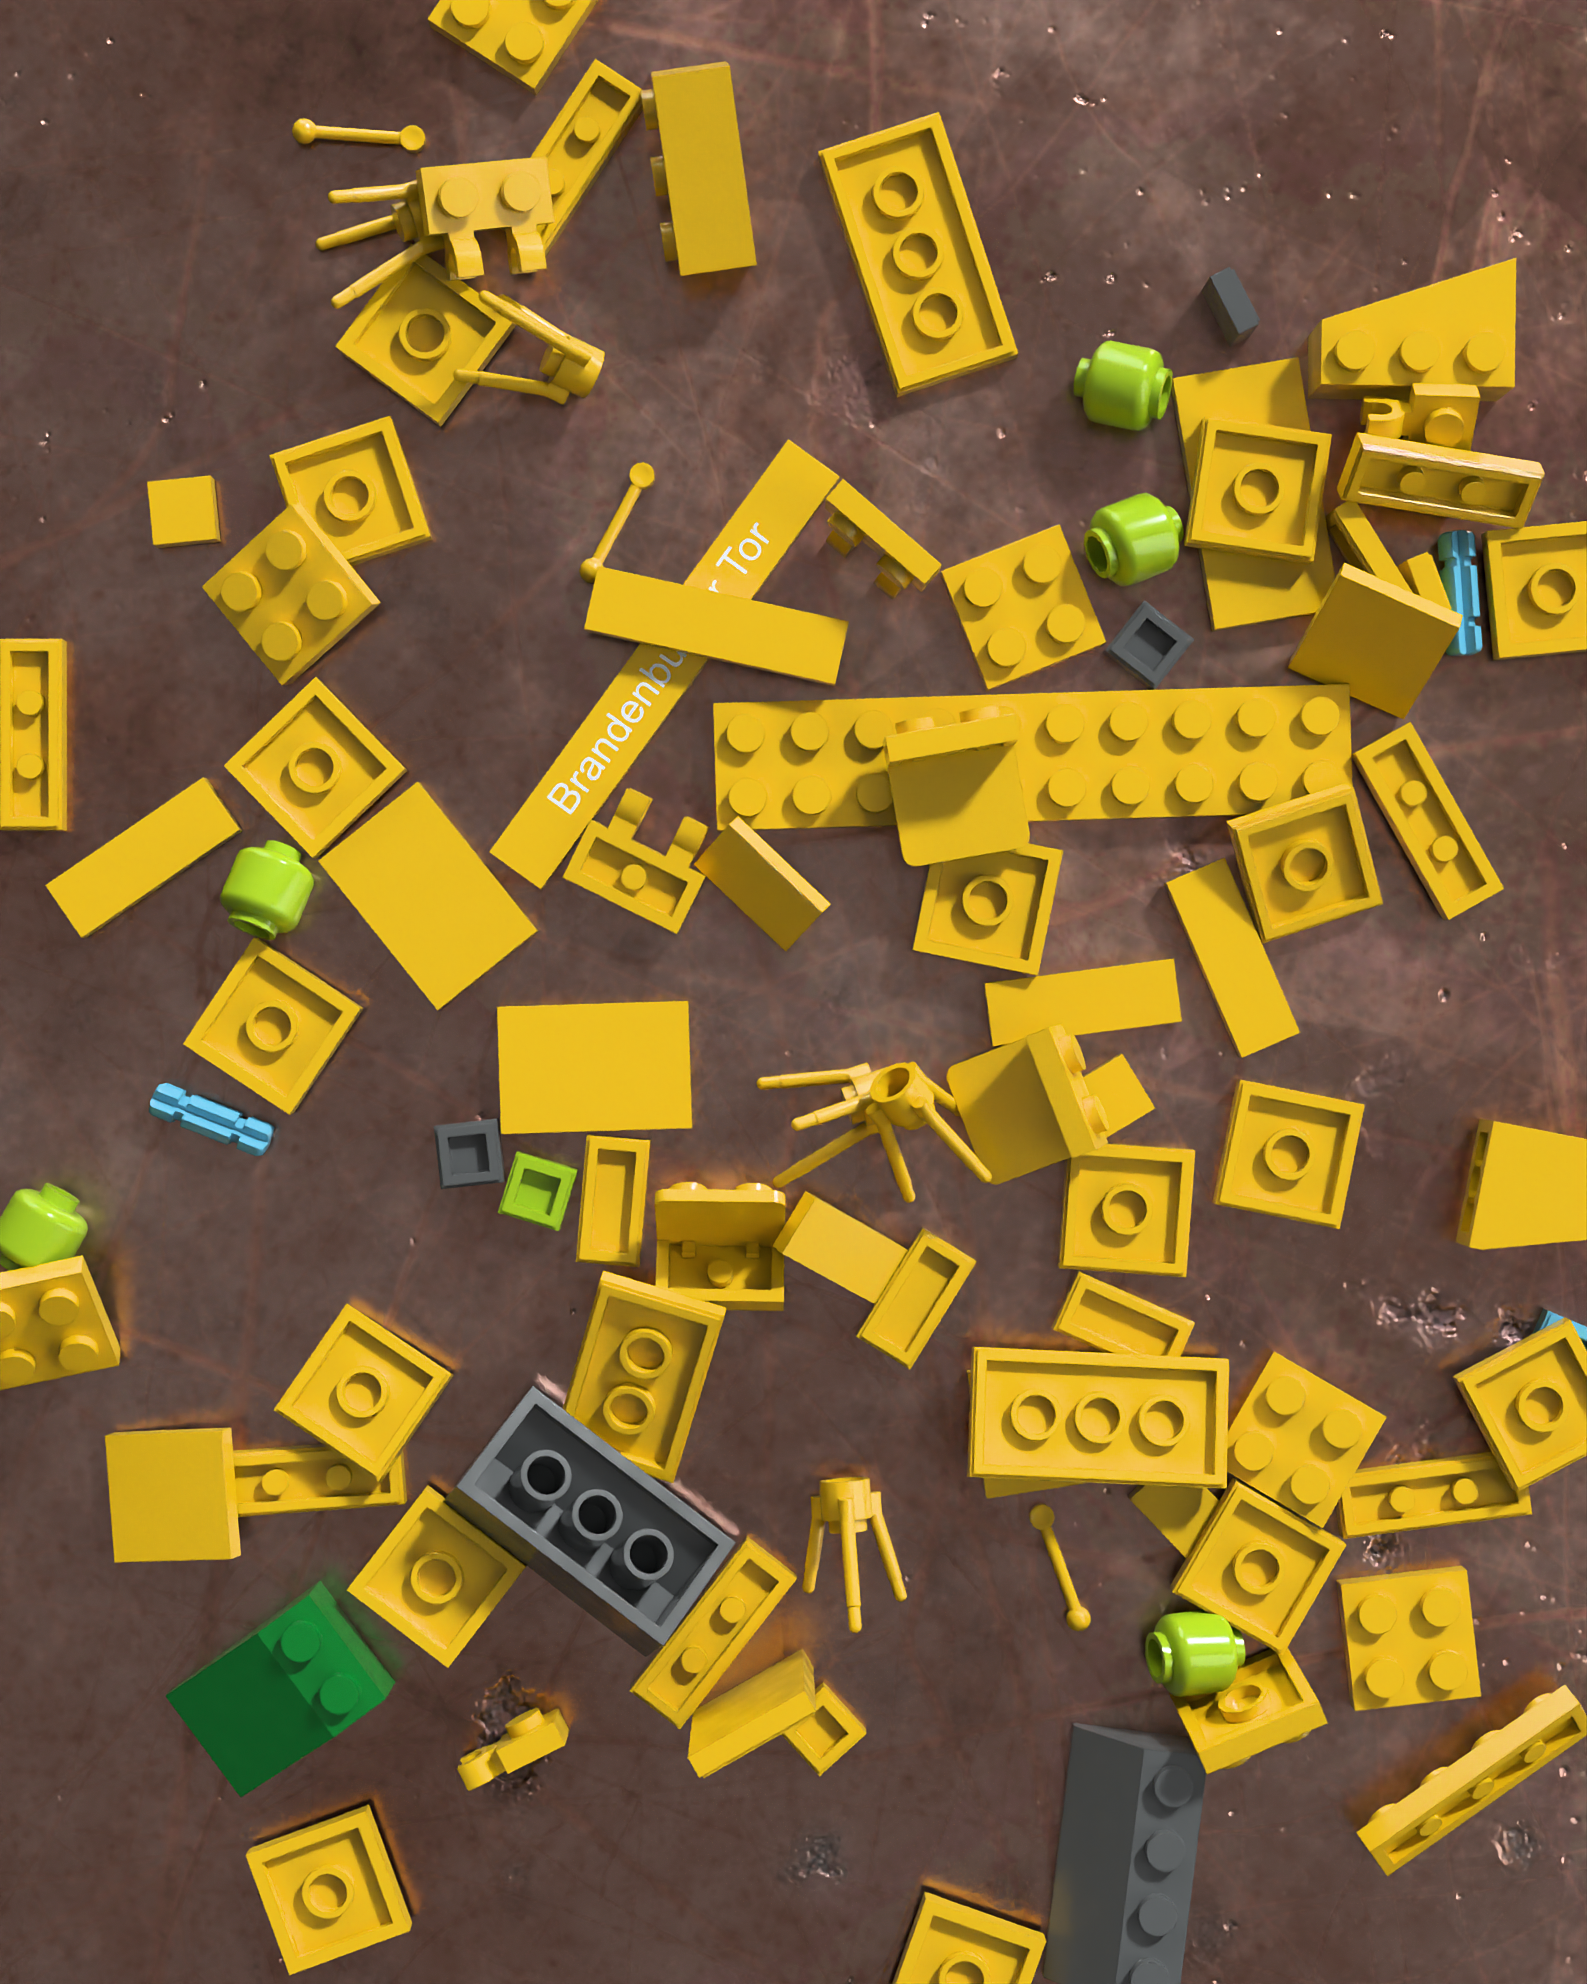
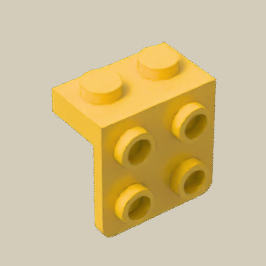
(956, 787)
(1028, 1104)
(721, 1244)

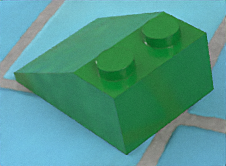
(282, 1690)

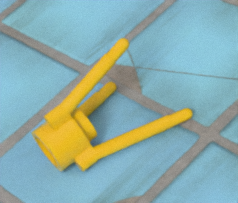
(405, 219)
(567, 360)
(906, 1100)
(854, 1104)
(846, 1507)

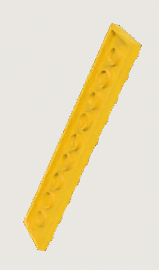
(1074, 753)

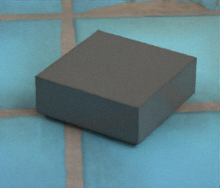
(1230, 306)
(1148, 646)
(469, 1153)

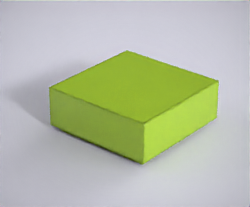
(538, 1190)

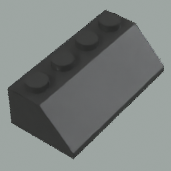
(590, 1522)
(1124, 1858)

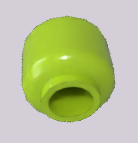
(1123, 385)
(1133, 539)
(266, 890)
(40, 1228)
(1194, 1653)

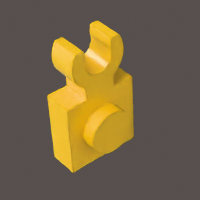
(526, 1740)

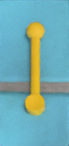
(411, 137)
(641, 478)
(1042, 1518)

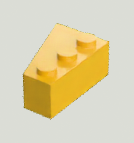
(700, 168)
(1428, 335)

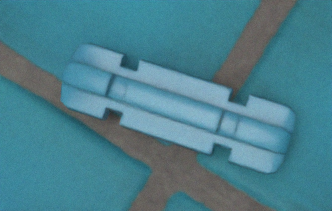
(1461, 588)
(211, 1119)

